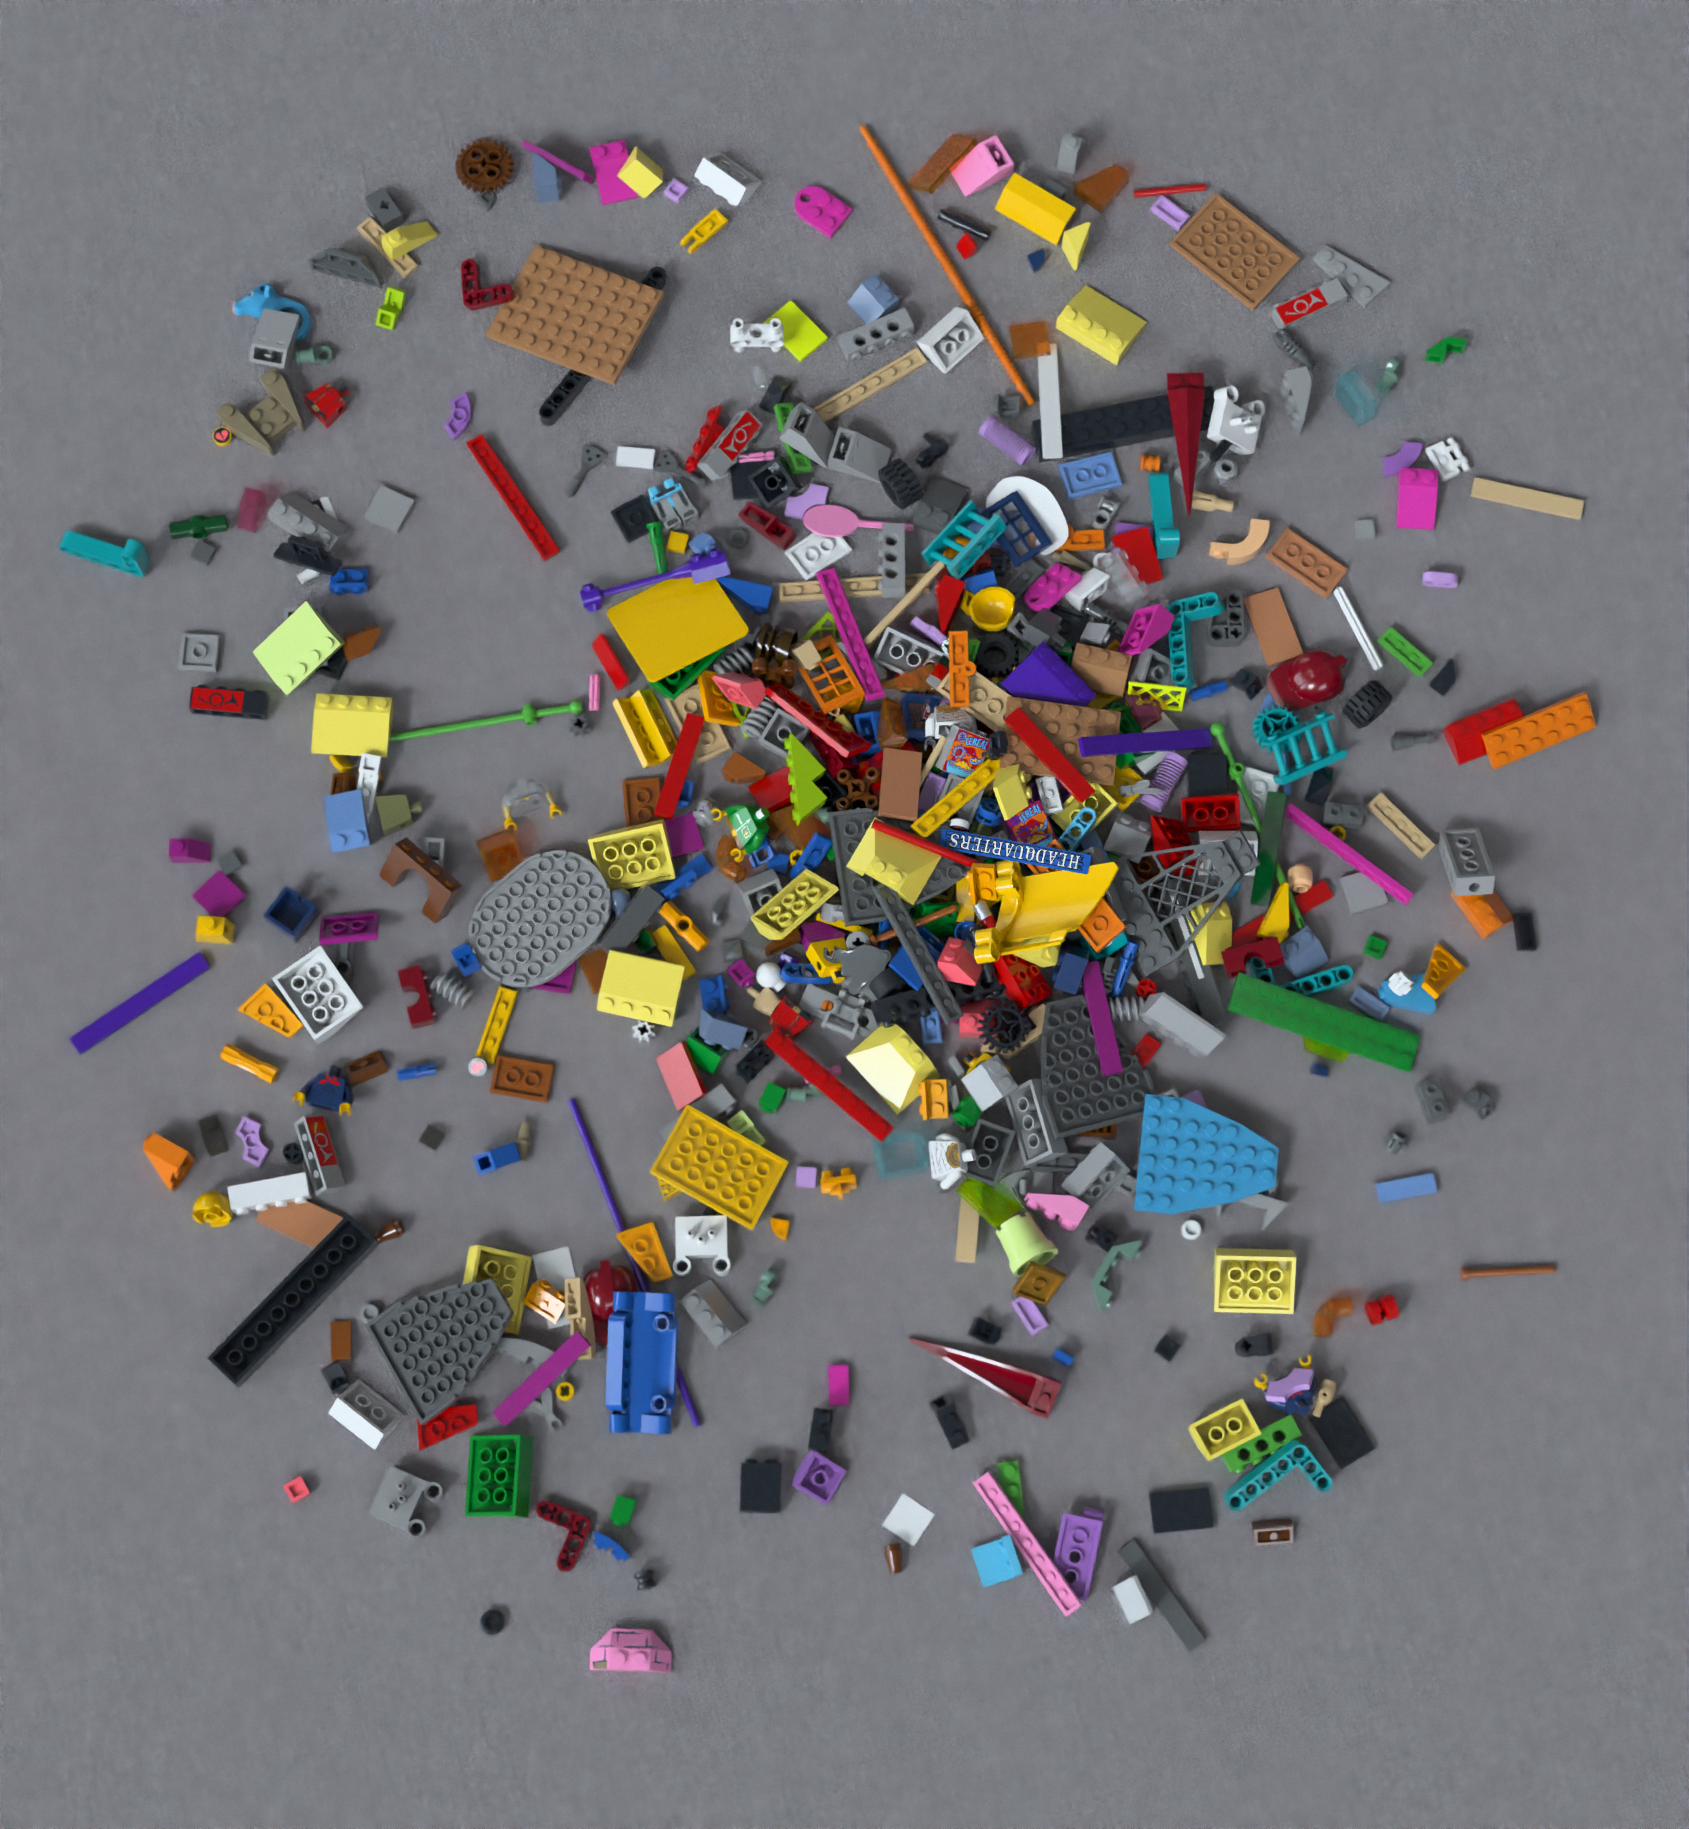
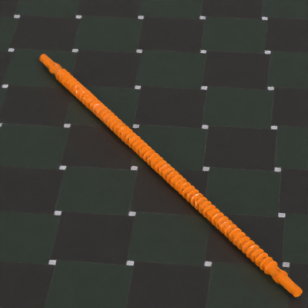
(935, 246)

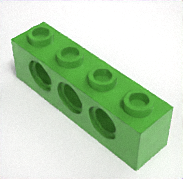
(1286, 1426)

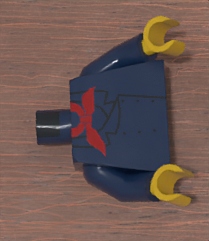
(327, 1092)
(1298, 1401)

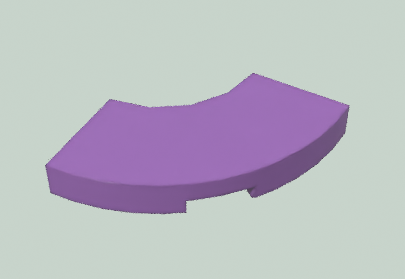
(460, 416)
(1403, 459)

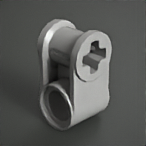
(1106, 511)

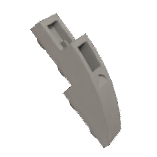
(523, 1351)

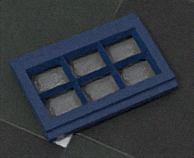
(1024, 534)

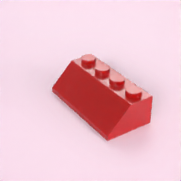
(1466, 734)

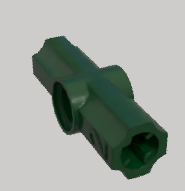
(198, 526)

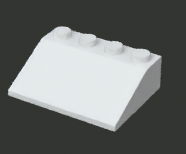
(318, 994)

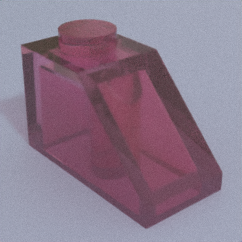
(251, 509)
(1143, 710)

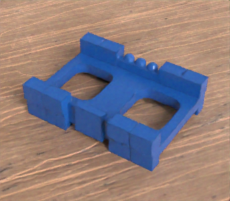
(754, 860)

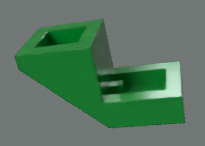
(1438, 352)

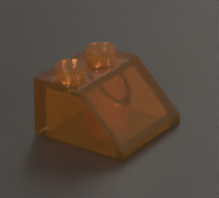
(499, 853)

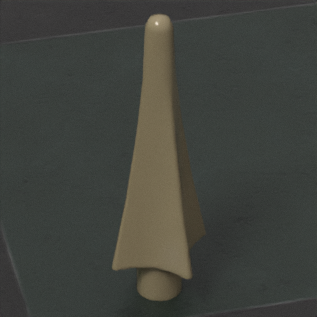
(1070, 561)

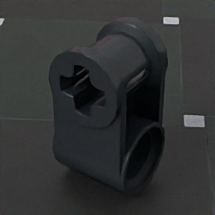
(1258, 1346)

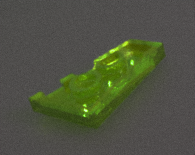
(988, 1202)

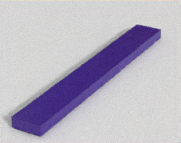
(1145, 742)
(139, 1003)

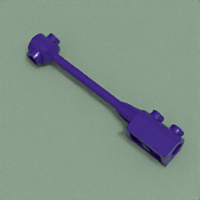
(699, 568)

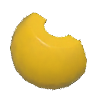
(992, 608)

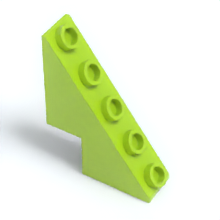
(803, 774)

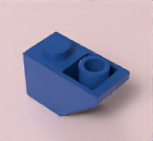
(497, 1158)

